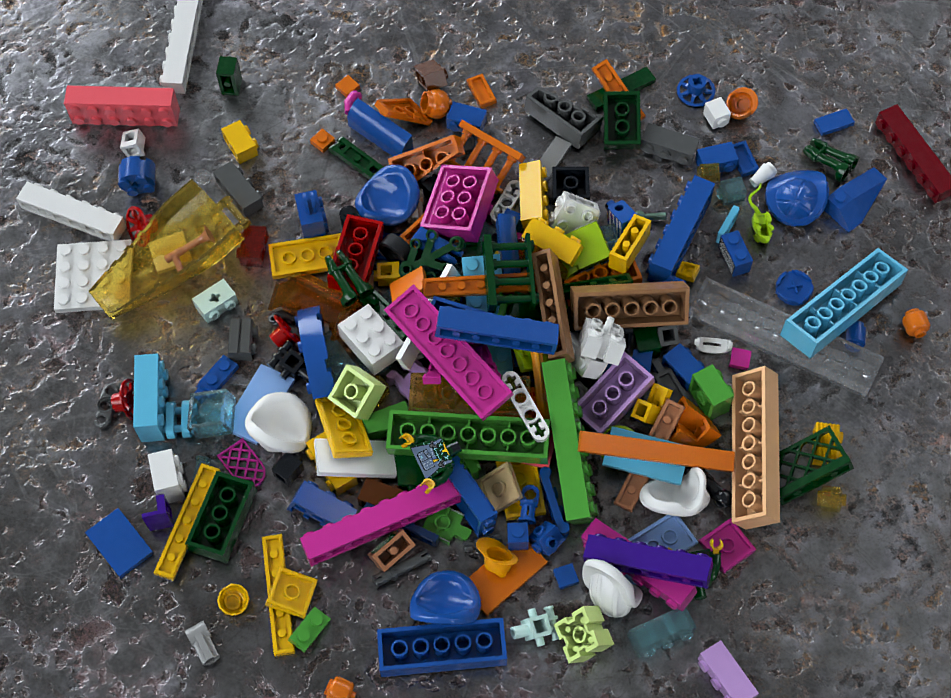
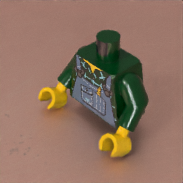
(432, 457)

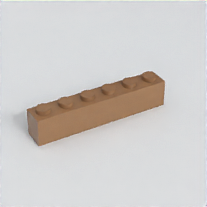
(553, 300)

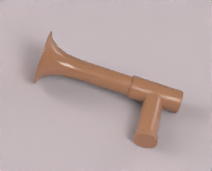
(174, 255)

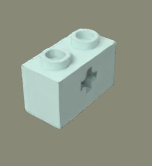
(215, 301)

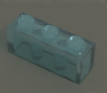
(661, 632)

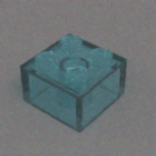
(211, 413)

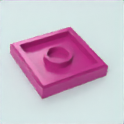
(735, 544)

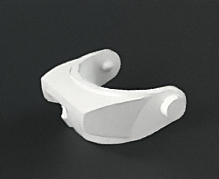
(725, 345)

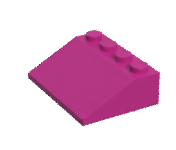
(460, 201)

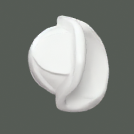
(677, 500)
(610, 588)

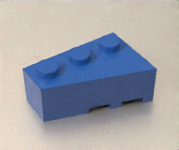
(320, 504)

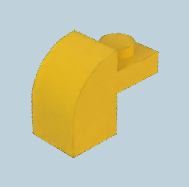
(649, 410)

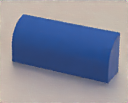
(379, 129)
(507, 233)

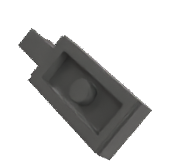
(665, 377)

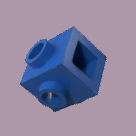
(546, 538)

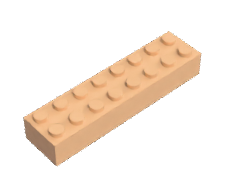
(755, 448)

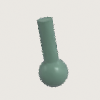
(653, 216)

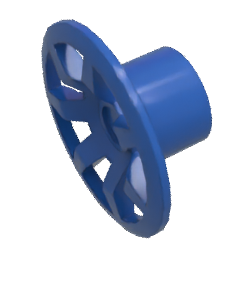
(696, 87)

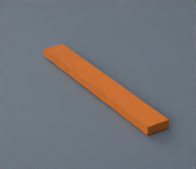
(656, 451)

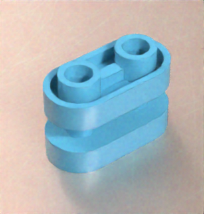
(171, 420)

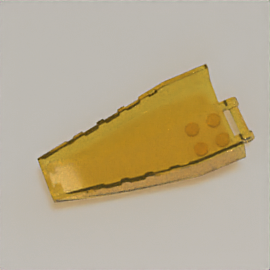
(143, 272)

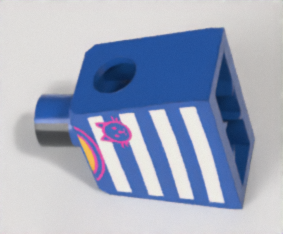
(619, 215)

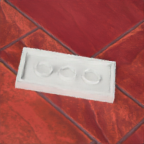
(377, 466)

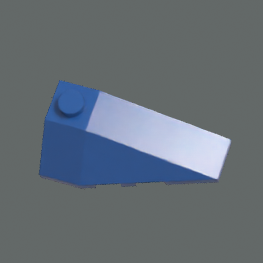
(854, 199)

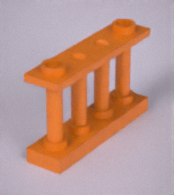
(497, 147)

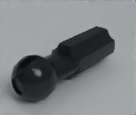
(720, 496)

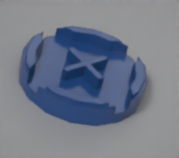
(794, 287)

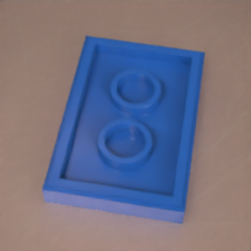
(119, 543)

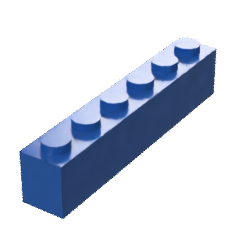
(497, 330)

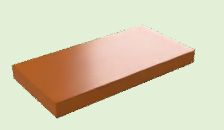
(497, 590)

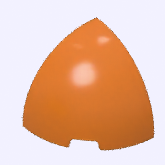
(694, 427)

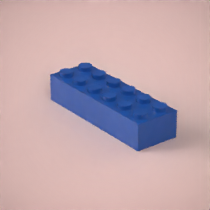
(681, 230)
(441, 647)

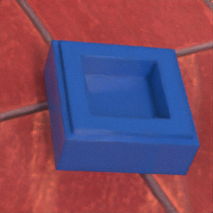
(566, 576)

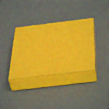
(291, 592)

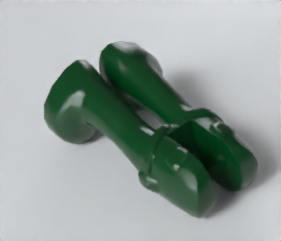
(817, 150)
(349, 295)

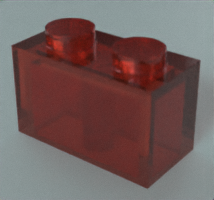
(253, 247)

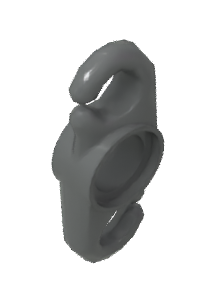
(108, 414)

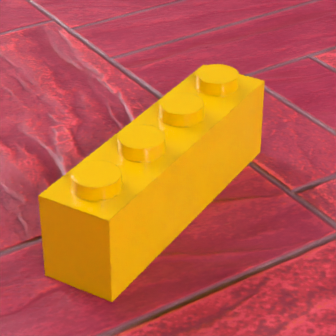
(532, 192)

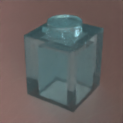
(731, 191)

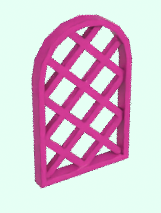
(229, 449)

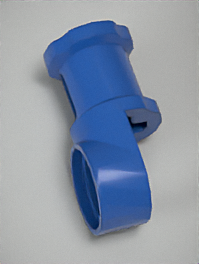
(528, 504)

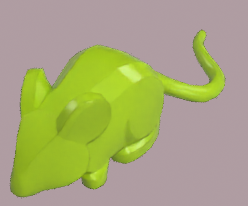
(761, 222)

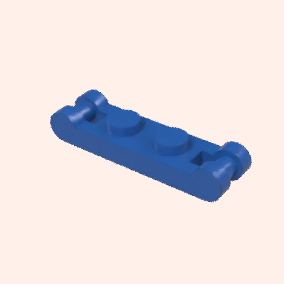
(551, 494)

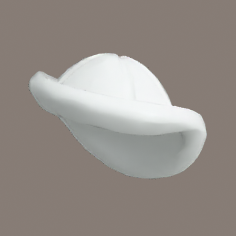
(280, 423)

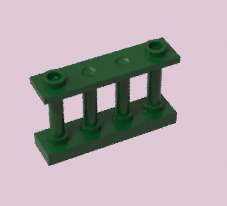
(493, 282)

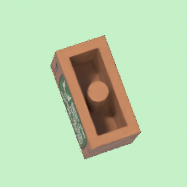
(391, 549)

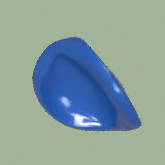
(389, 196)
(797, 197)
(445, 599)

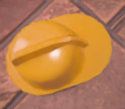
(496, 556)

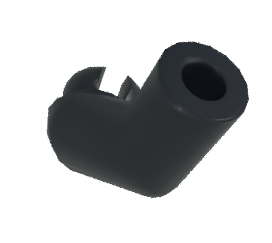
(286, 316)

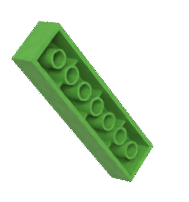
(566, 425)
(489, 440)

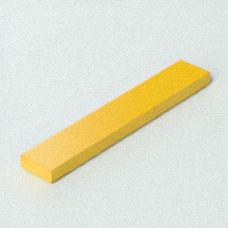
(175, 547)
(280, 621)

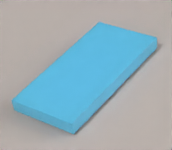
(659, 471)

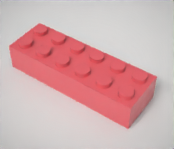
(122, 106)

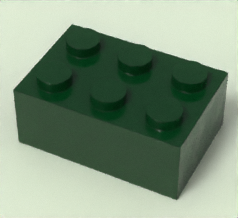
(622, 120)

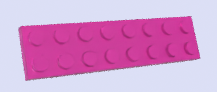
(452, 358)

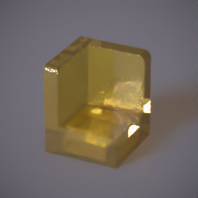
(709, 172)

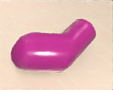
(350, 100)

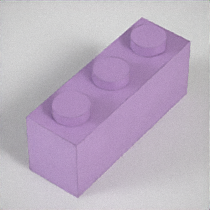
(726, 672)

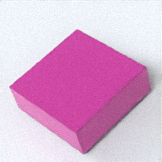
(740, 359)

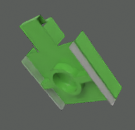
(446, 525)

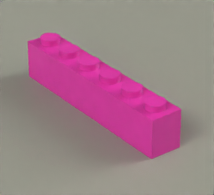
(675, 594)

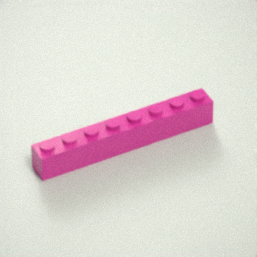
(377, 521)

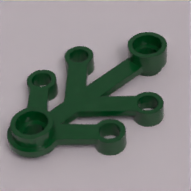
(427, 257)

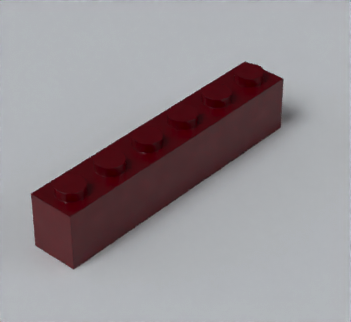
(915, 152)

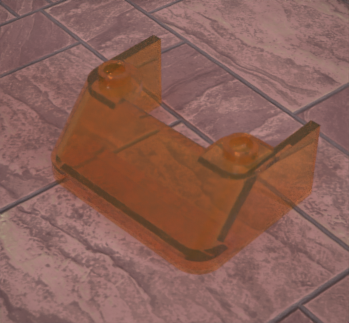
(307, 291)

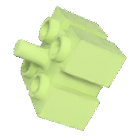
(583, 634)

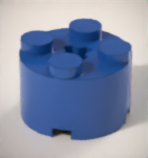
(136, 175)

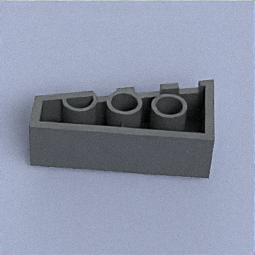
(563, 117)

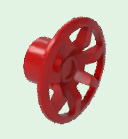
(140, 221)
(283, 333)
(124, 399)

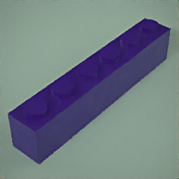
(651, 561)

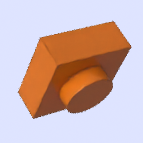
(322, 140)

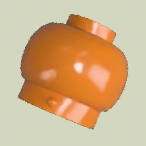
(435, 103)

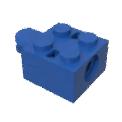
(311, 214)

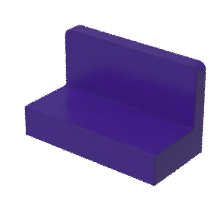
(159, 519)

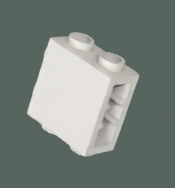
(573, 212)

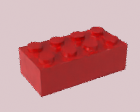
(359, 243)

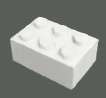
(370, 339)

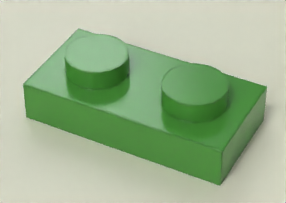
(309, 629)

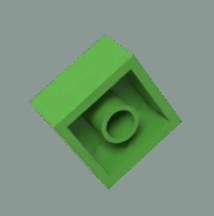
(711, 392)

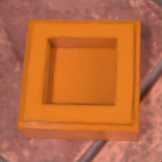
(347, 85)

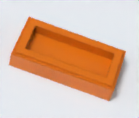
(481, 91)

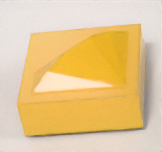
(688, 271)

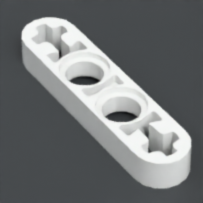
(527, 405)

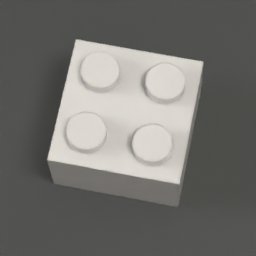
(167, 475)

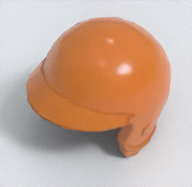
(742, 103)

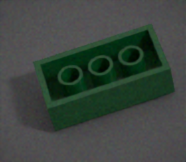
(221, 517)

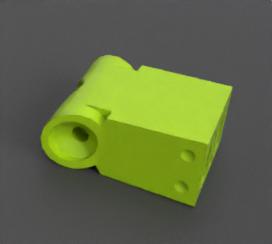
(594, 250)

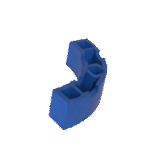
(315, 351)

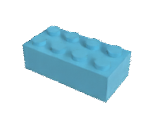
(150, 397)

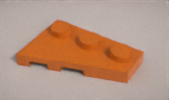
(402, 109)

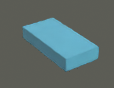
(729, 222)

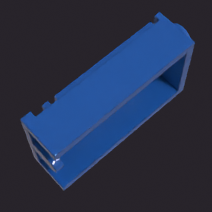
(474, 503)

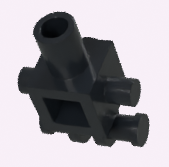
(292, 363)

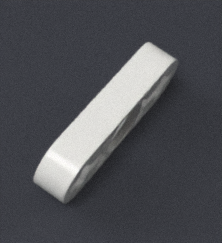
(506, 195)

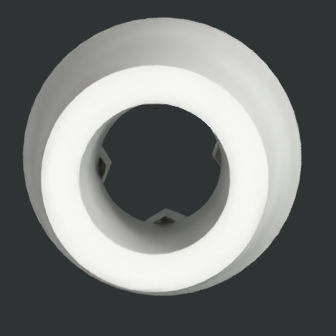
(763, 174)

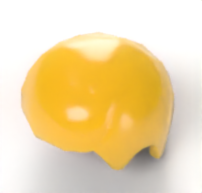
(233, 599)

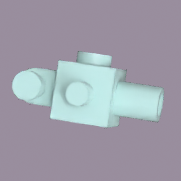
(536, 626)

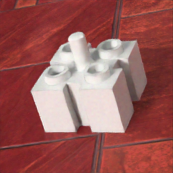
(602, 340)

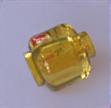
(831, 499)

